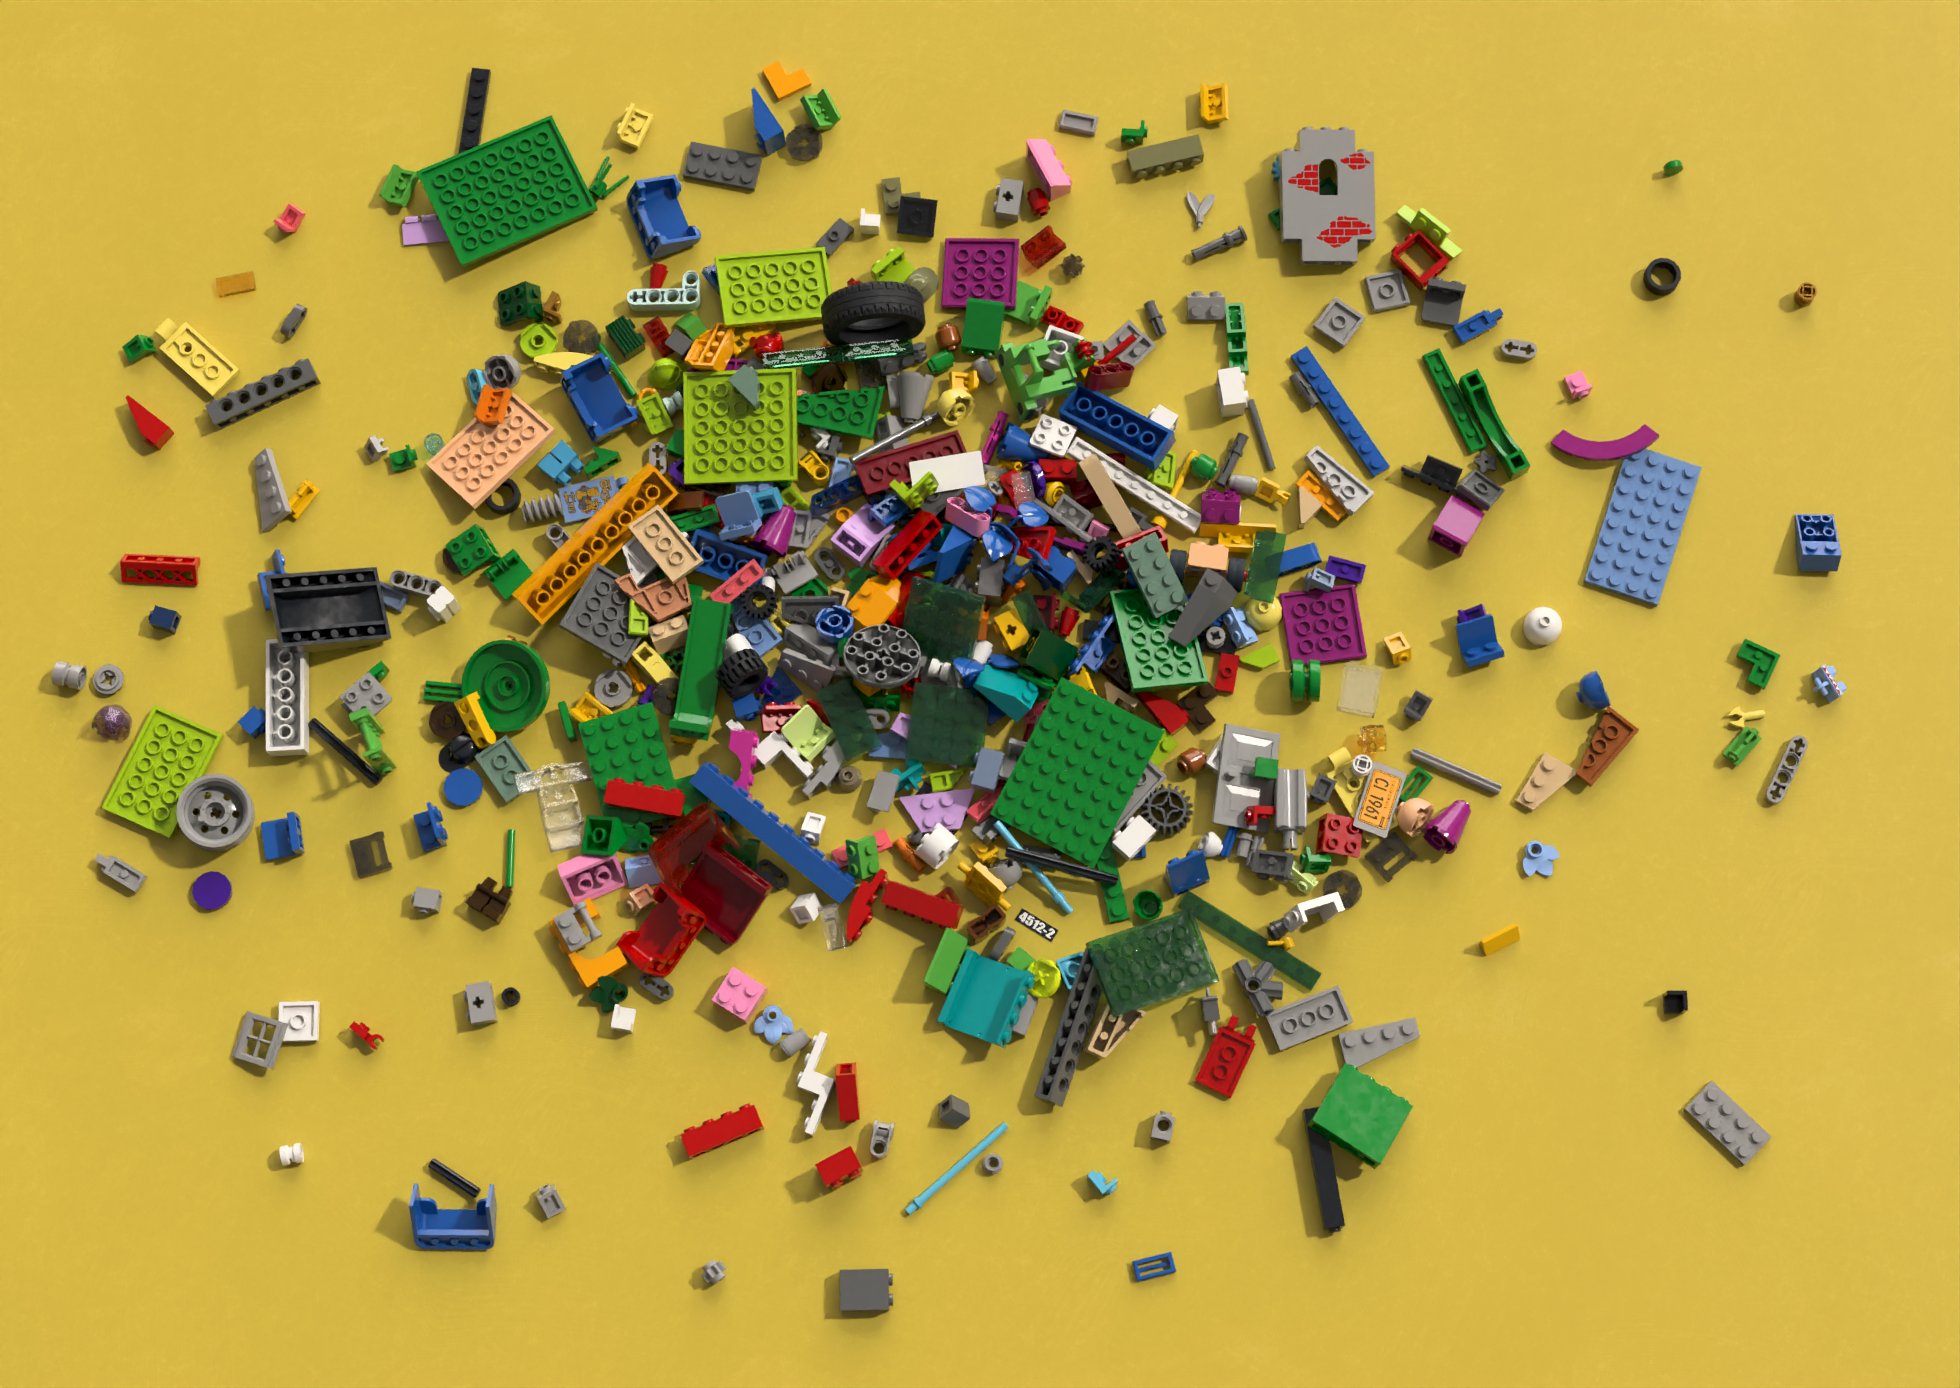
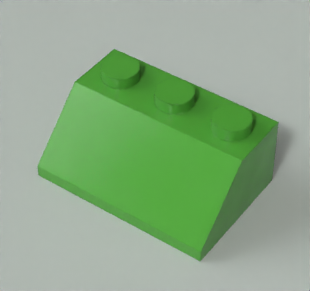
(946, 962)

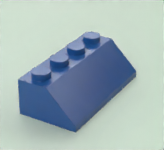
(724, 557)

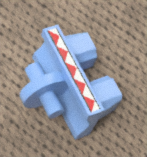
(1826, 683)

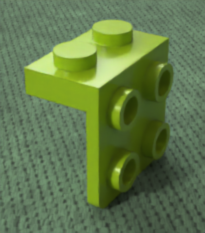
(892, 267)

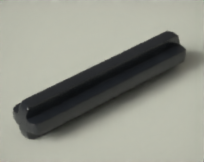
(454, 1178)

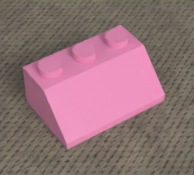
(1048, 168)
(591, 876)

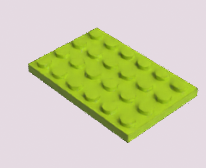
(772, 286)
(159, 768)

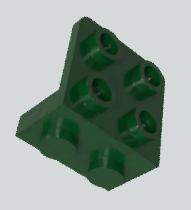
(520, 303)

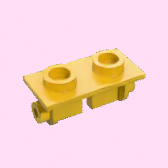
(302, 498)

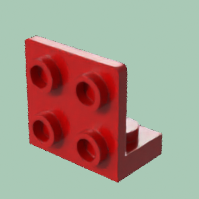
(1338, 836)

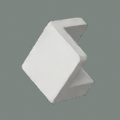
(869, 223)
(805, 908)
(623, 1019)

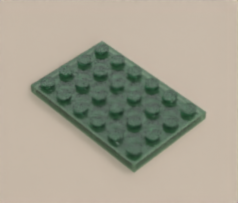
(1152, 962)

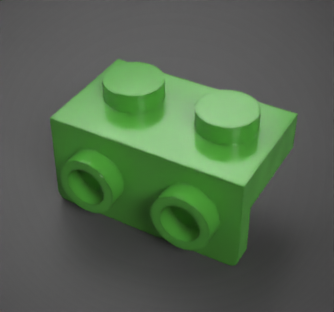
(821, 110)
(398, 186)
(862, 857)

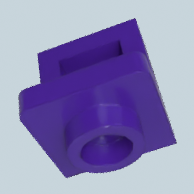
(674, 473)
(1471, 613)

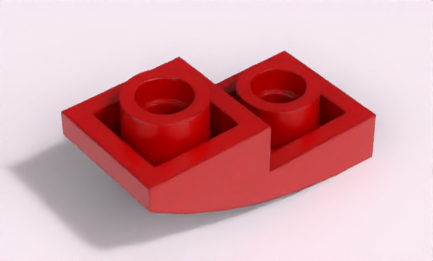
(1060, 319)

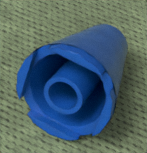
(1016, 446)

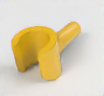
(1287, 943)

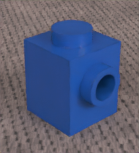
(747, 707)
(254, 722)

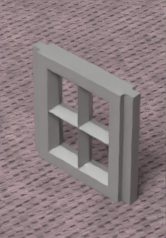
(245, 1035)

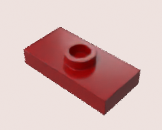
(1227, 673)

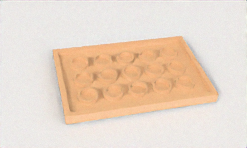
(488, 455)

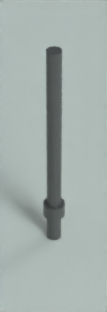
(924, 421)

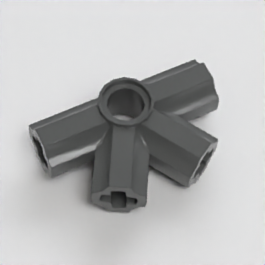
(1261, 980)

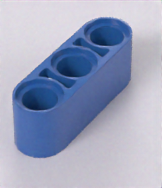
(1299, 559)

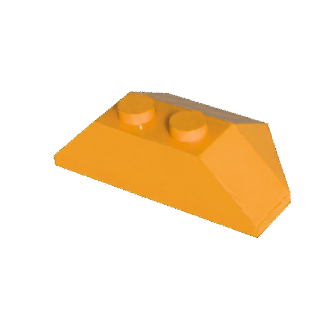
(712, 349)
(874, 602)

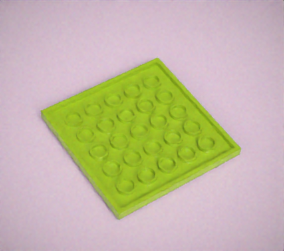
(733, 440)

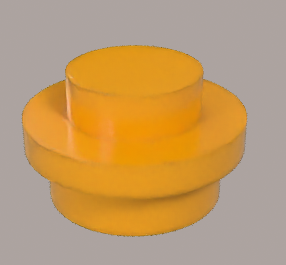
(842, 515)

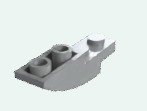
(825, 773)

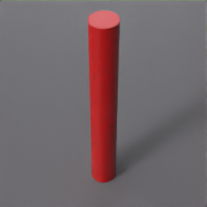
(1117, 350)

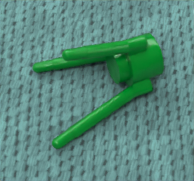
(598, 187)

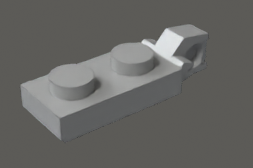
(121, 872)

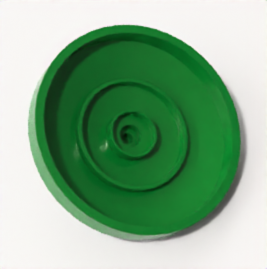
(509, 682)

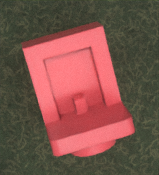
(290, 219)

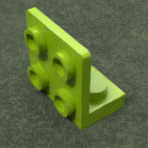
(915, 496)

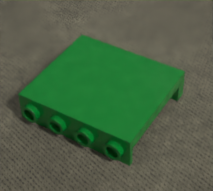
(1360, 1115)

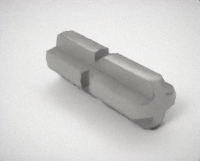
(1256, 844)

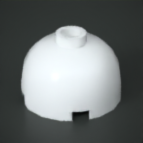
(1542, 626)

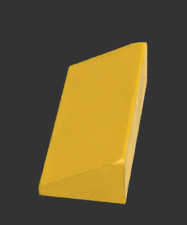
(1500, 939)

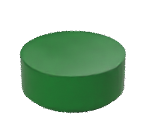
(1673, 167)

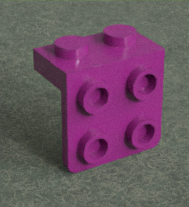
(1220, 506)

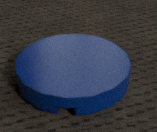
(463, 787)

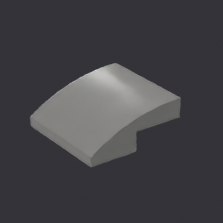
(1137, 350)

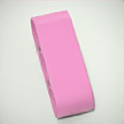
(963, 516)

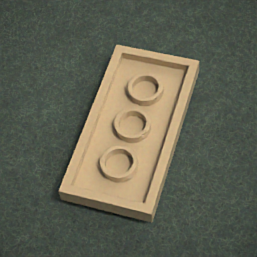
(665, 544)

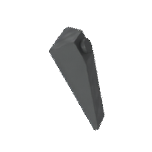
(1207, 603)

